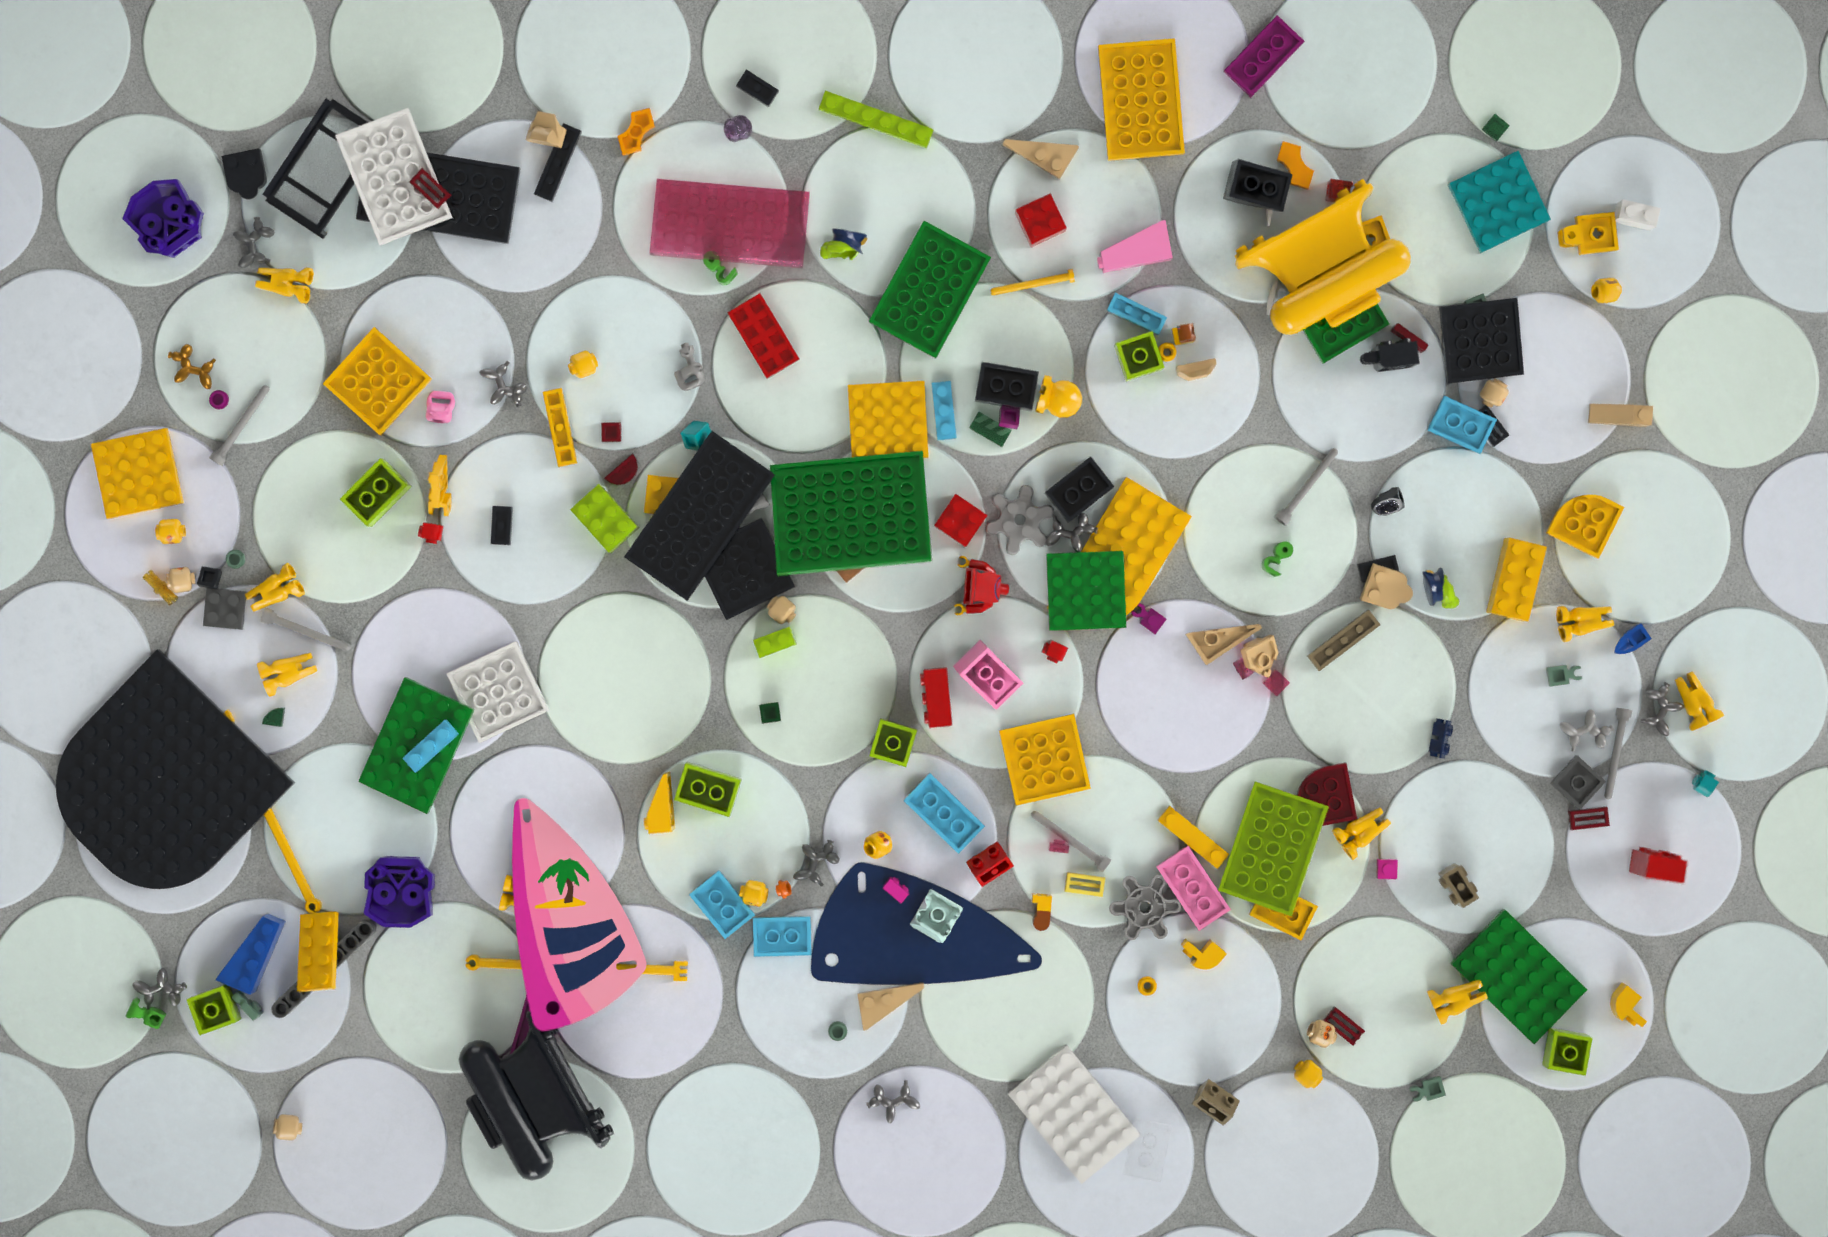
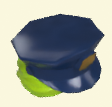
(843, 245)
(1439, 589)

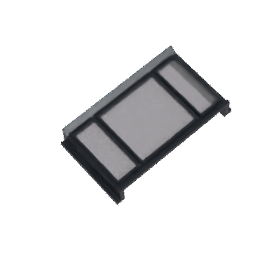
(315, 172)

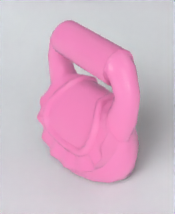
(440, 412)

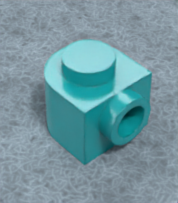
(1705, 783)

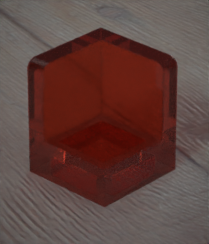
(1334, 187)

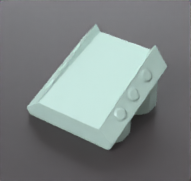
(936, 916)

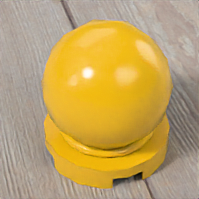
(1060, 398)

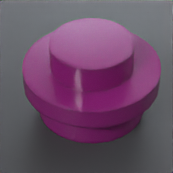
(219, 399)

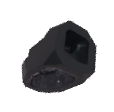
(1388, 502)

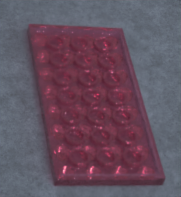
(729, 223)

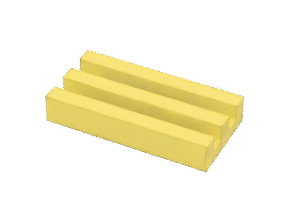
(1083, 876)

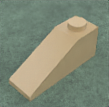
(1621, 414)

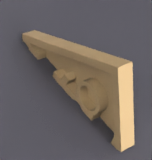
(1048, 156)
(1216, 642)
(879, 1003)

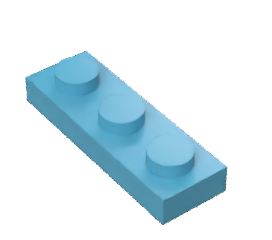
(1136, 313)
(944, 410)
(430, 746)

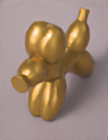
(183, 373)

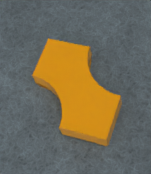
(640, 124)
(1290, 157)

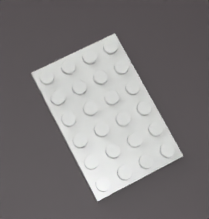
(382, 163)
(1074, 1114)

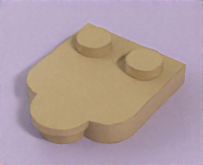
(1386, 587)

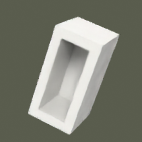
(1636, 214)

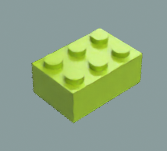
(375, 492)
(604, 518)
(707, 789)

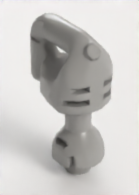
(690, 370)

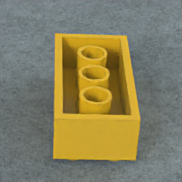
(1516, 579)

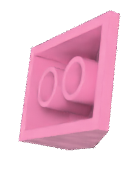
(987, 674)

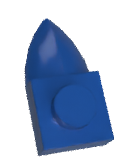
(1632, 640)

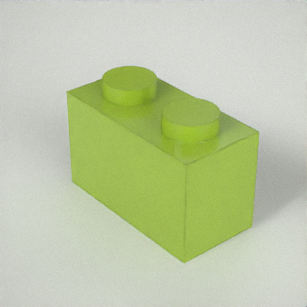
(774, 642)

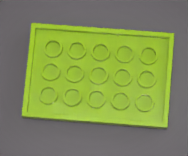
(1273, 848)

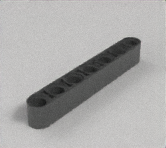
(346, 951)

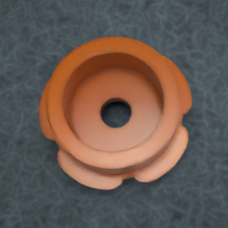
(783, 889)

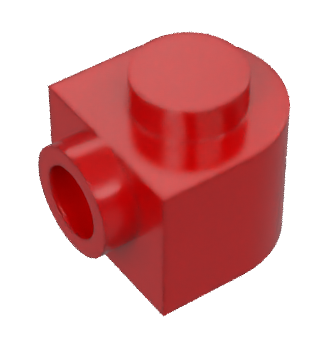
(431, 532)
(1054, 651)

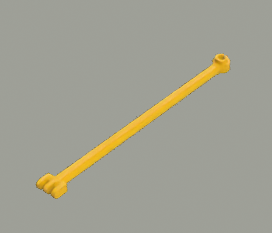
(289, 856)
(516, 964)

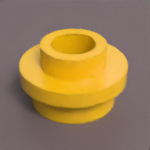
(1171, 348)
(1153, 986)

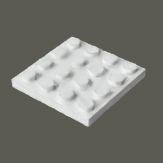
(499, 691)

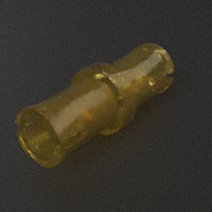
(160, 587)

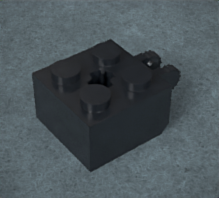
(1392, 356)

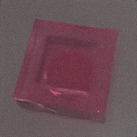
(1241, 669)
(1276, 682)
(1058, 846)

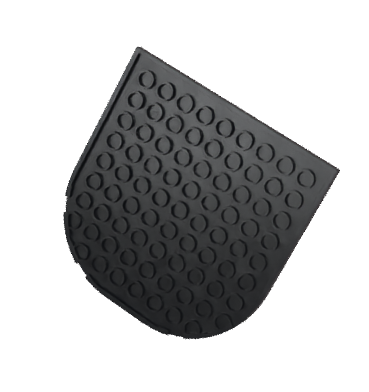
(163, 780)

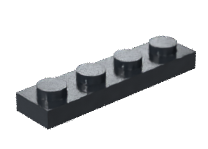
(557, 165)

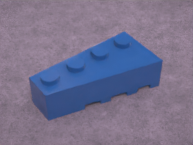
(252, 957)

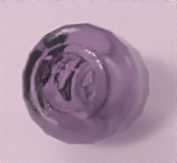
(737, 128)

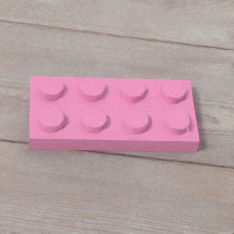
(1193, 888)

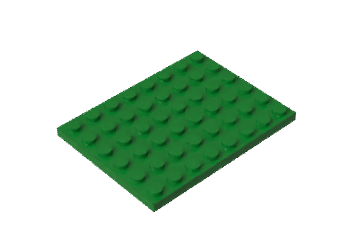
(850, 513)

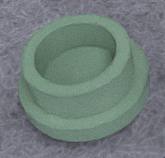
(235, 559)
(837, 1031)

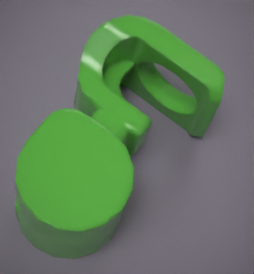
(716, 266)
(1281, 551)
(152, 1017)

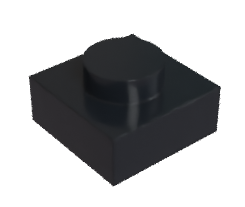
(209, 577)

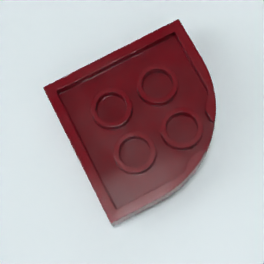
(1332, 788)

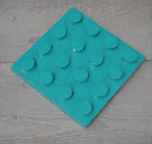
(1499, 201)

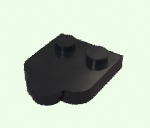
(245, 172)

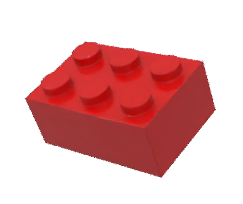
(936, 697)
(1658, 865)

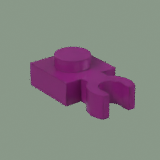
(1151, 620)

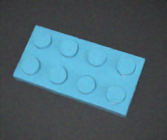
(944, 813)

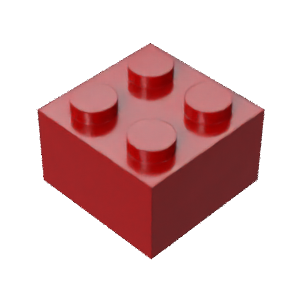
(1040, 220)
(960, 520)

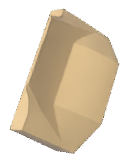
(546, 130)
(1196, 370)

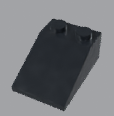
(1257, 185)

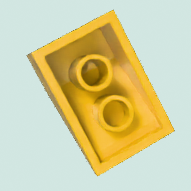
(661, 811)

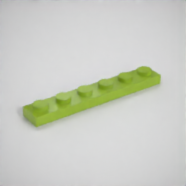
(876, 119)

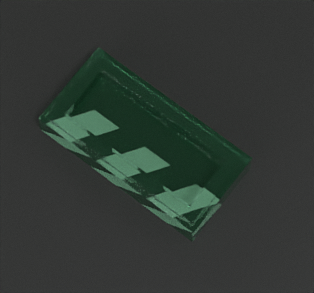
(989, 429)

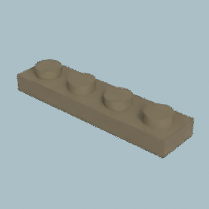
(1343, 640)

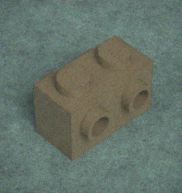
(1460, 888)
(1215, 1102)

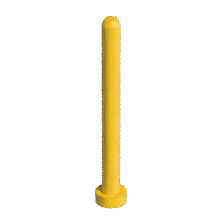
(1034, 283)

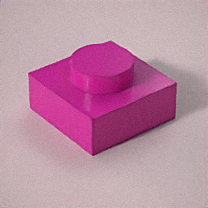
(1387, 868)

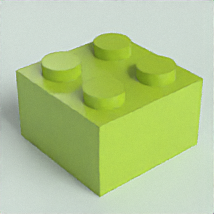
(1139, 356)
(893, 742)
(213, 1009)
(1567, 1051)

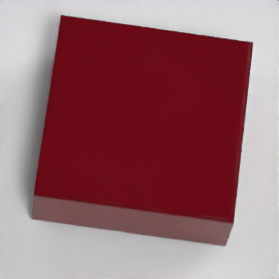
(611, 432)

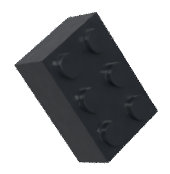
(1006, 386)
(1079, 489)

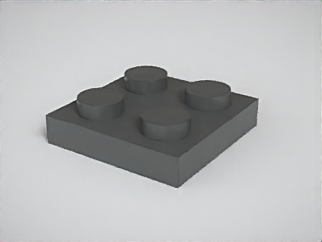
(224, 608)
(1578, 782)

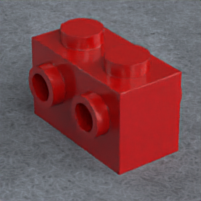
(989, 864)

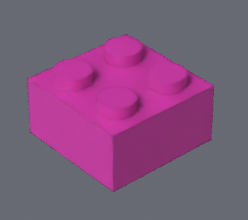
(895, 889)

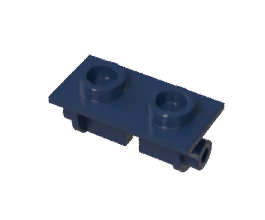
(1443, 731)

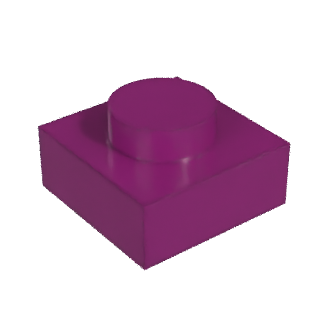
(1009, 417)

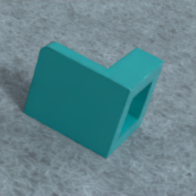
(695, 434)

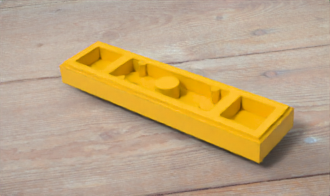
(560, 427)
(1193, 837)

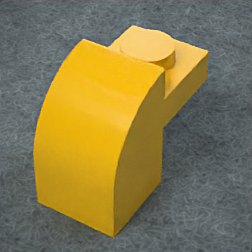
(1205, 958)
(1622, 1005)

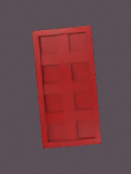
(763, 335)

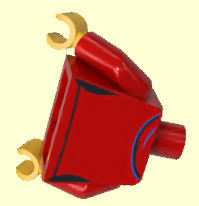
(981, 587)

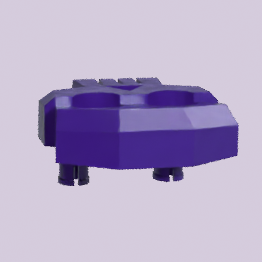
(155, 205)
(399, 907)

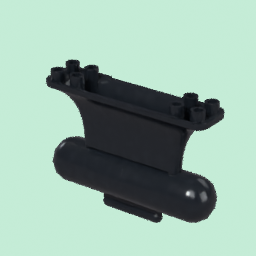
(529, 1100)

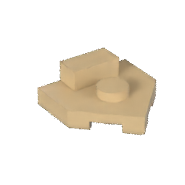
(1260, 654)

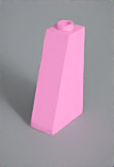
(1141, 249)

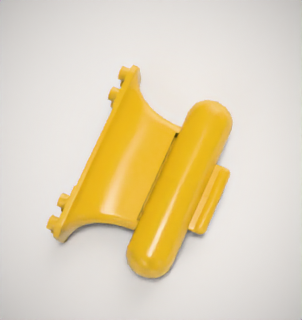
(1327, 264)

